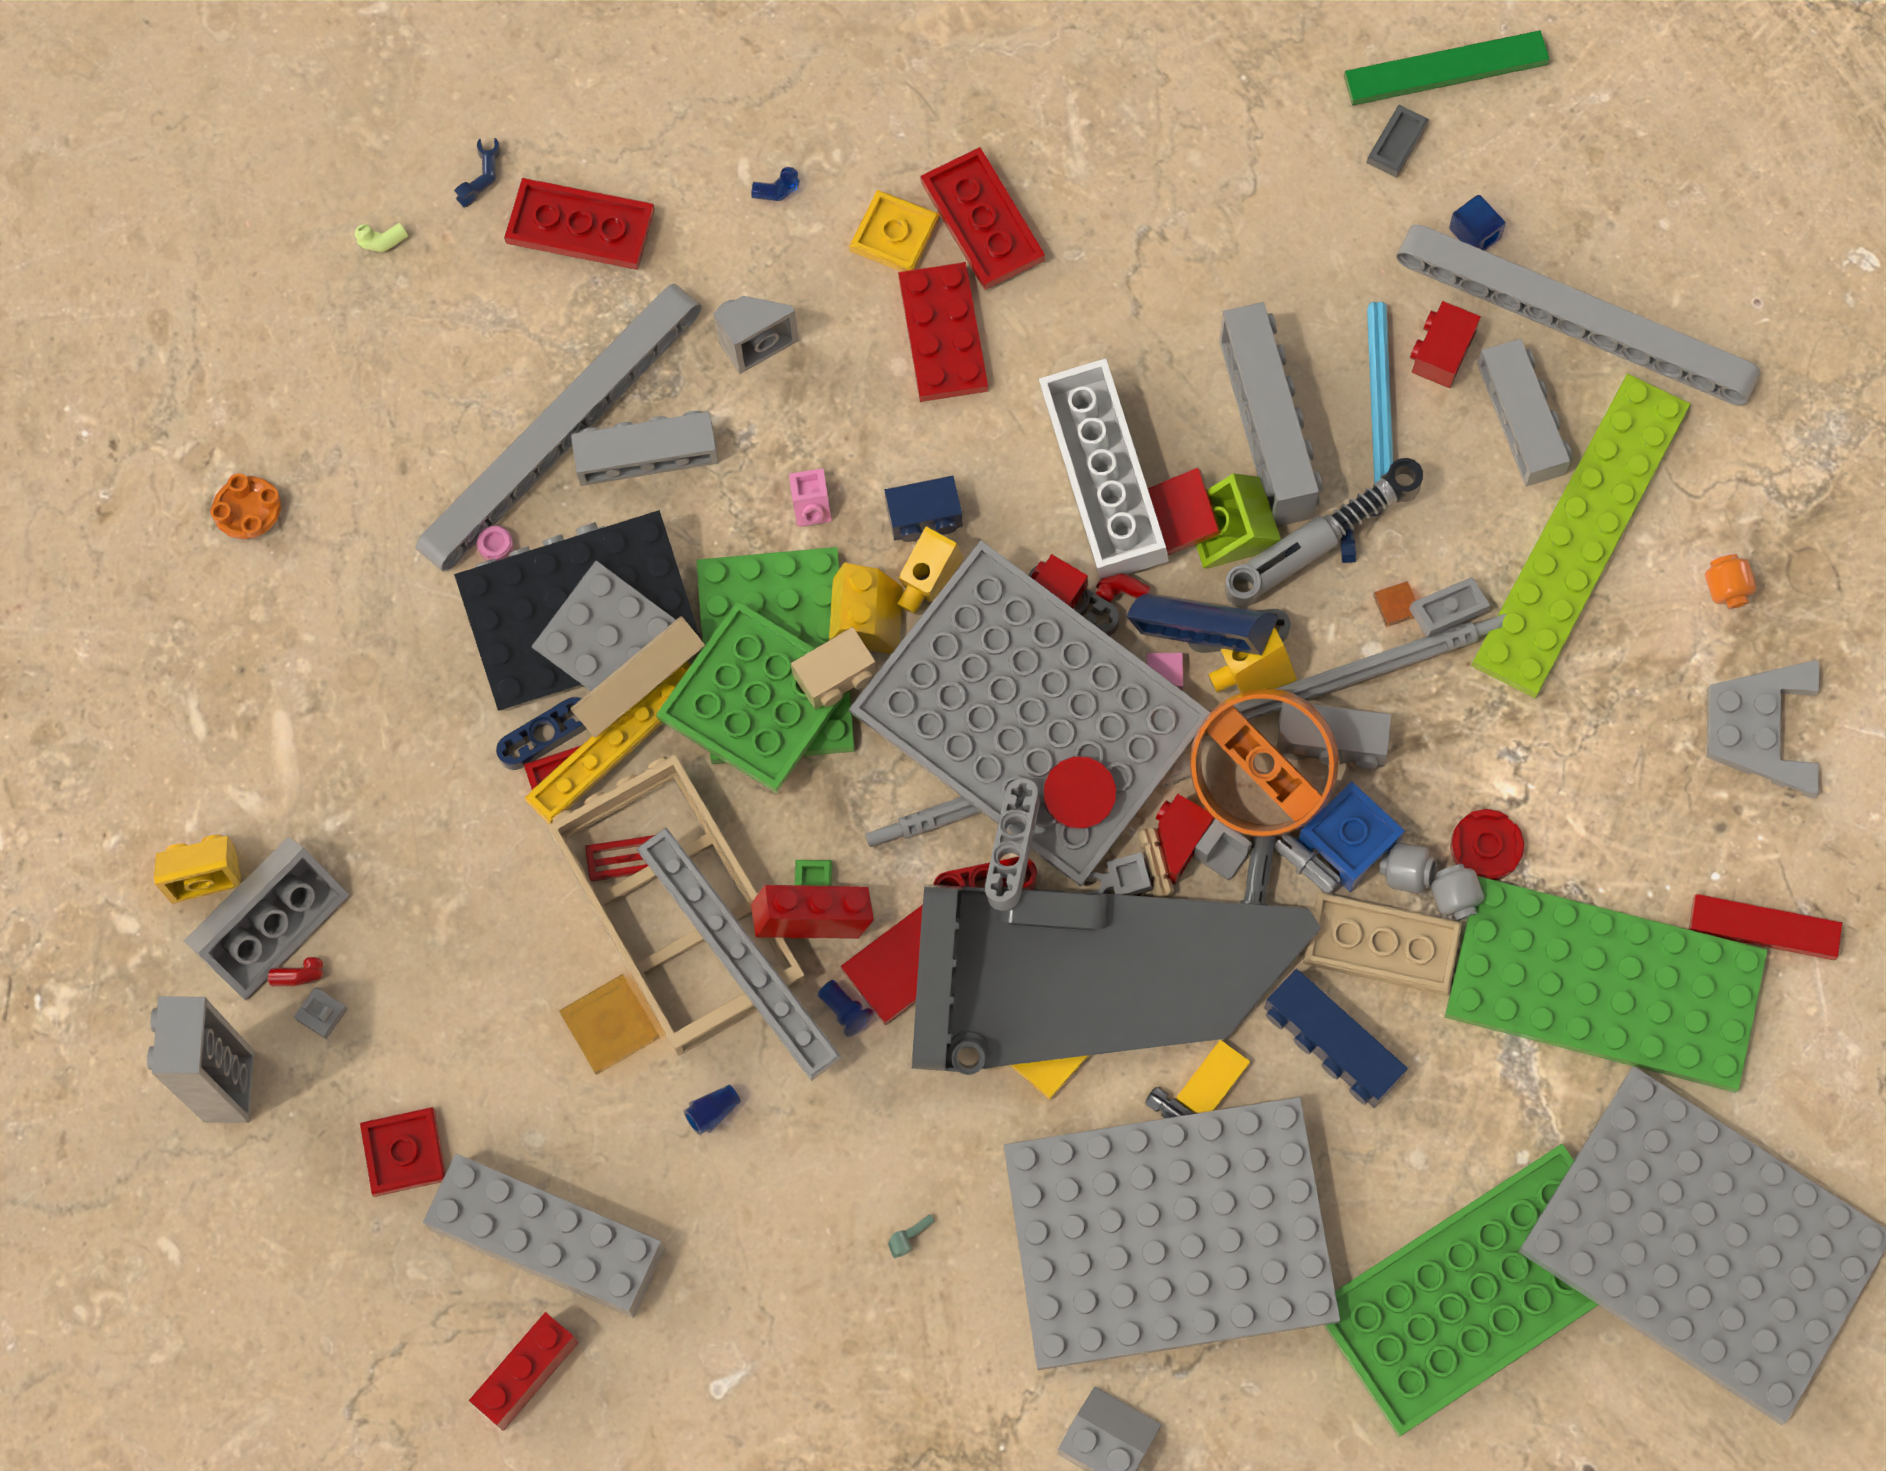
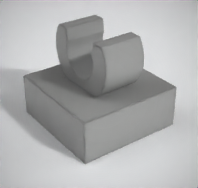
(320, 1013)

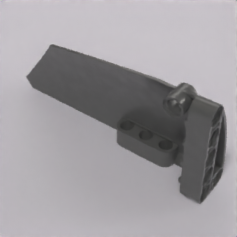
(1089, 973)

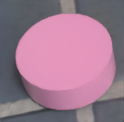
(494, 543)

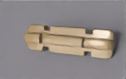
(1156, 863)

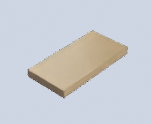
(1383, 943)

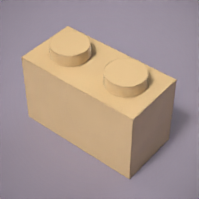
(834, 669)

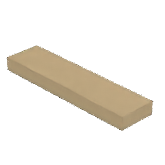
(637, 676)

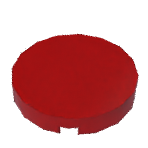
(1079, 793)
(1487, 844)

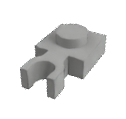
(1125, 876)

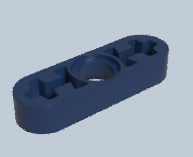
(540, 748)

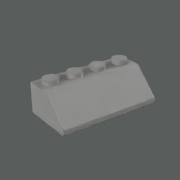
(266, 917)

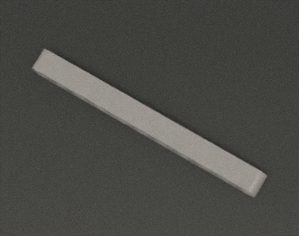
(1578, 315)
(551, 432)

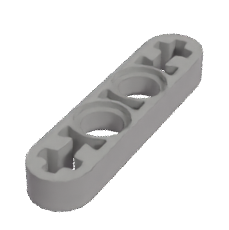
(1015, 844)

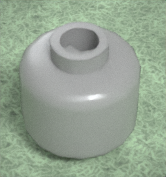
(1408, 867)
(1457, 891)

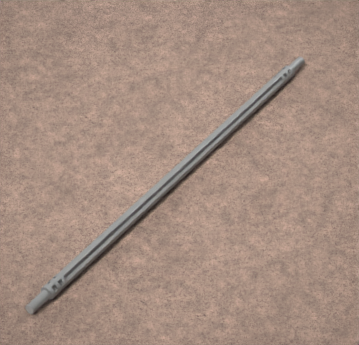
(1306, 688)

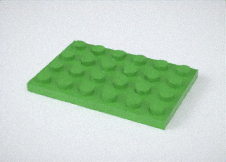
(792, 593)

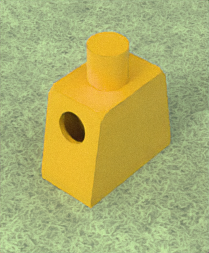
(931, 556)
(1255, 671)

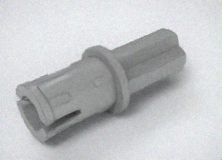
(1308, 863)

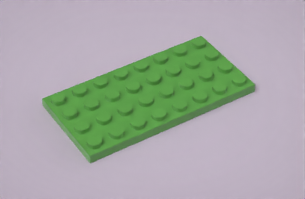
(1607, 985)
(1456, 1301)

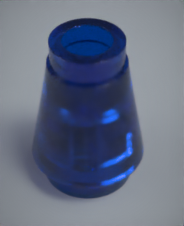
(709, 1110)

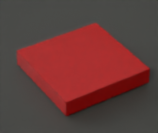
(1184, 511)
(403, 1151)

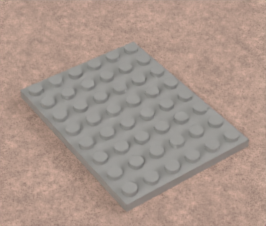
(1011, 684)
(1170, 1234)
(1706, 1245)

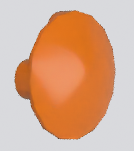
(246, 506)

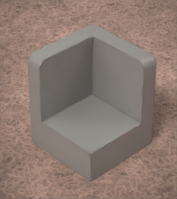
(1222, 850)

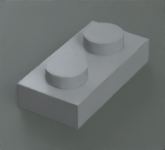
(1449, 607)

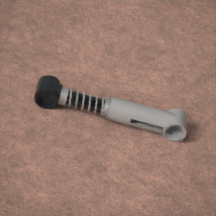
(1320, 535)

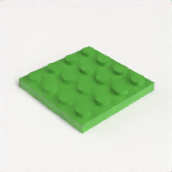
(745, 700)

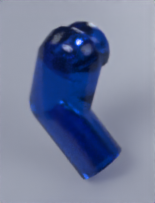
(780, 189)

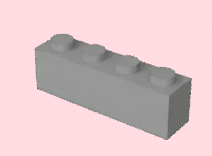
(1523, 412)
(644, 448)

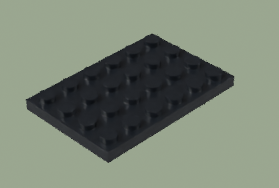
(519, 596)

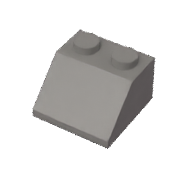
(754, 330)
(1108, 1435)

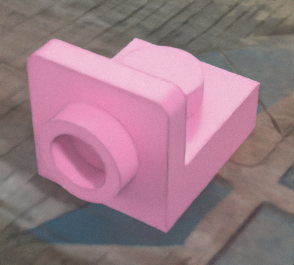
(810, 497)

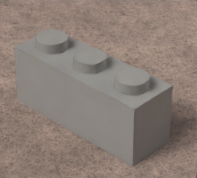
(1359, 735)

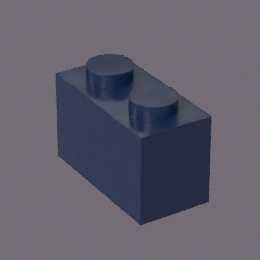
(923, 505)

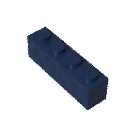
(1334, 1038)

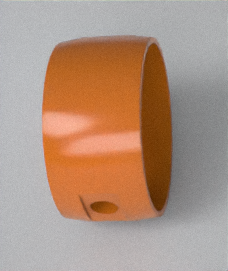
(1282, 783)

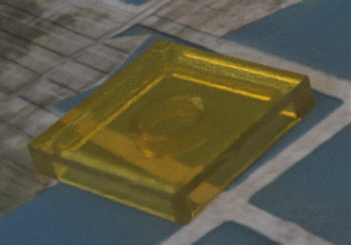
(609, 1024)

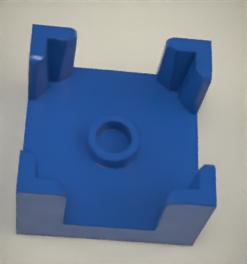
(1351, 834)

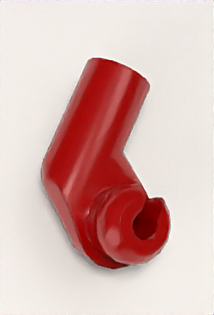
(1118, 584)
(293, 977)

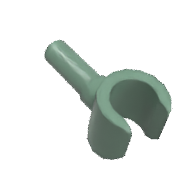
(899, 1241)

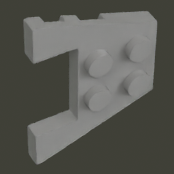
(1746, 725)

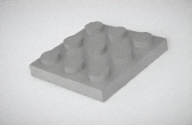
(600, 627)

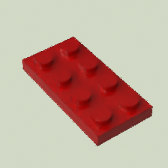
(982, 218)
(579, 223)
(943, 332)

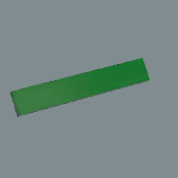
(1446, 67)

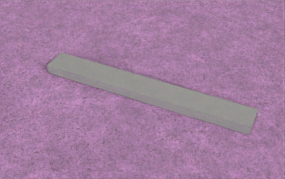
(739, 954)

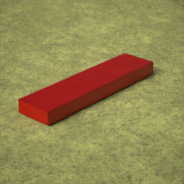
(1766, 927)

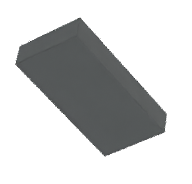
(1397, 141)

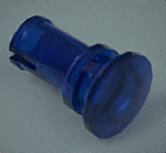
(847, 1010)

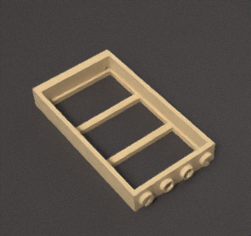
(601, 805)

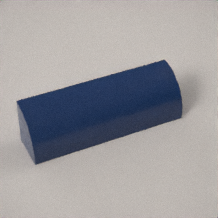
(1202, 623)

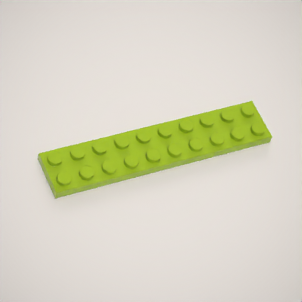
(1581, 535)

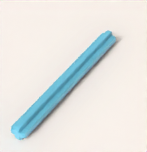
(1380, 388)

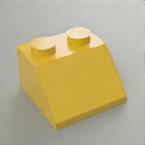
(868, 603)
(197, 869)

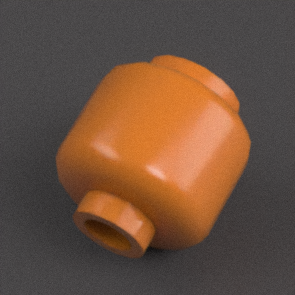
(1730, 581)

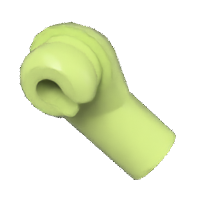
(379, 241)

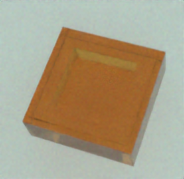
(1395, 603)

